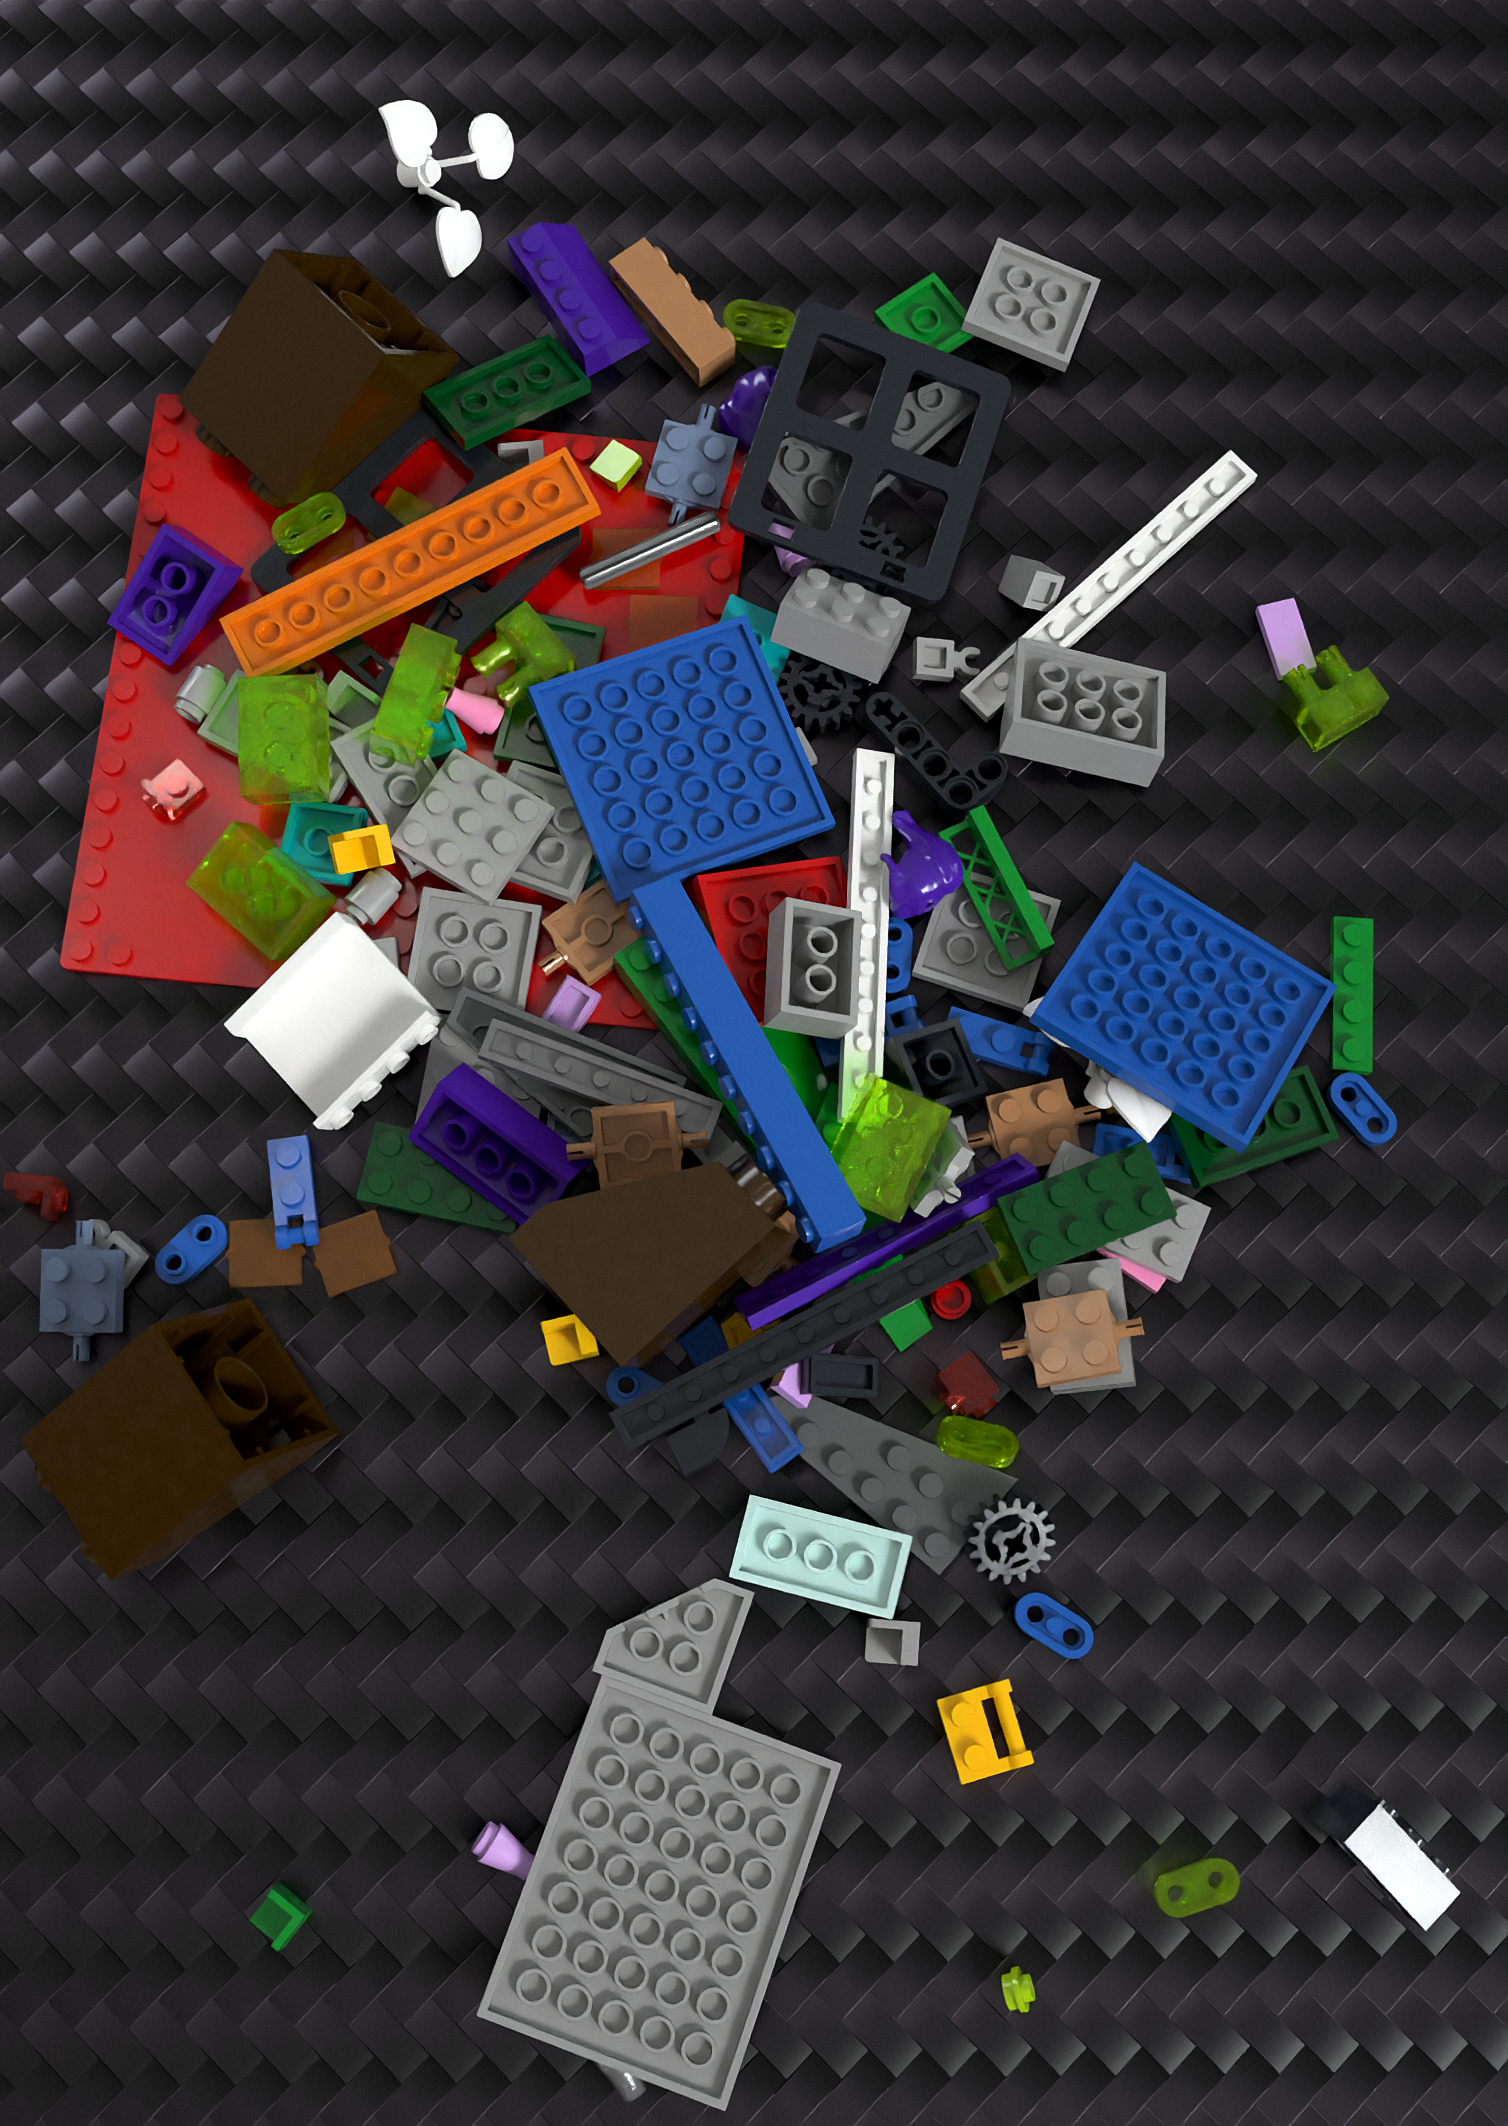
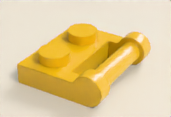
(971, 1737)

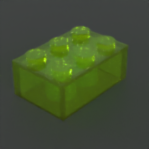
(415, 697)
(283, 739)
(261, 891)
(887, 1144)

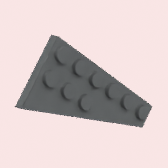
(811, 479)
(471, 1021)
(895, 1476)

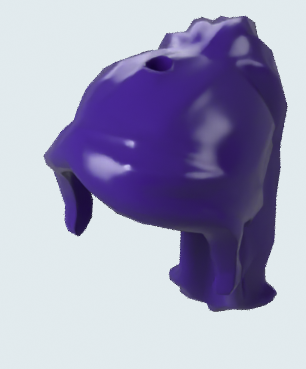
(743, 409)
(925, 871)

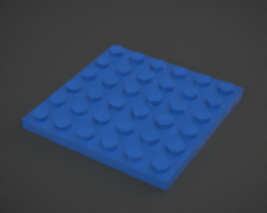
(680, 757)
(1185, 1006)

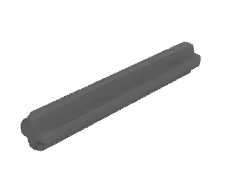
(649, 549)

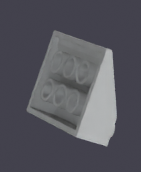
(1084, 712)

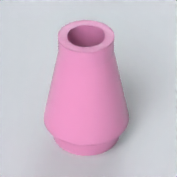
(475, 710)

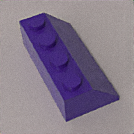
(575, 295)
(495, 1145)

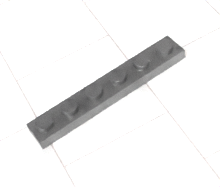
(591, 1075)

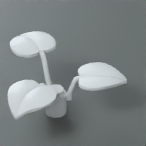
(410, 133)
(1106, 1089)

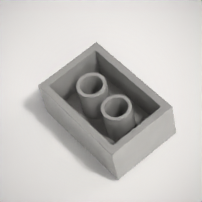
(840, 624)
(812, 969)
(1086, 1277)

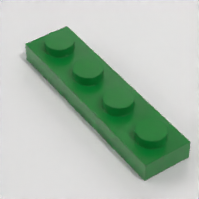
(1353, 999)

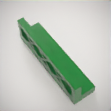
(1010, 885)

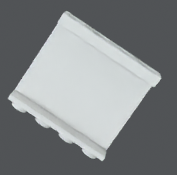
(336, 1020)

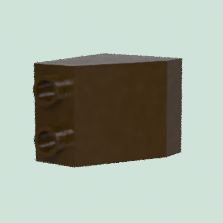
(312, 374)
(654, 1252)
(176, 1435)

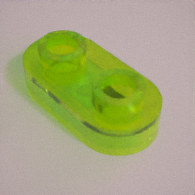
(760, 321)
(308, 523)
(977, 1441)
(1196, 1891)

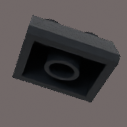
(935, 1063)

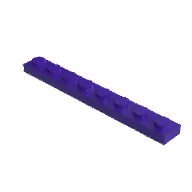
(880, 1243)

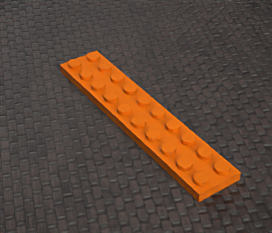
(410, 566)

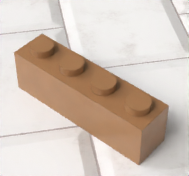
(673, 311)

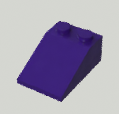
(174, 593)

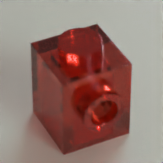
(967, 1387)

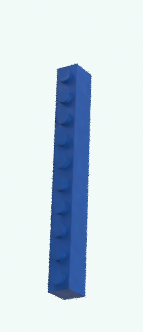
(745, 1064)

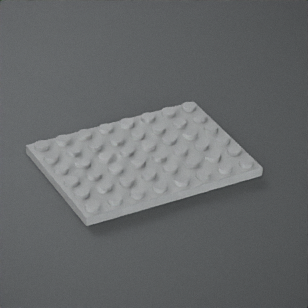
(661, 1892)

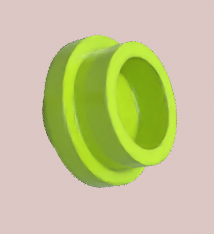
(1018, 1989)

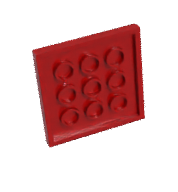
(738, 907)

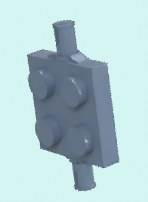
(691, 466)
(82, 1290)

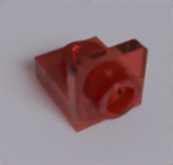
(172, 790)
(31, 1188)

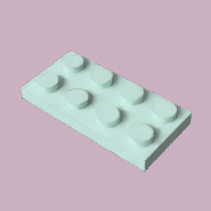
(821, 1557)

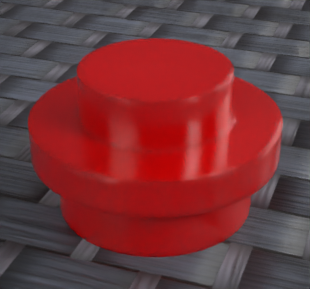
(951, 1300)

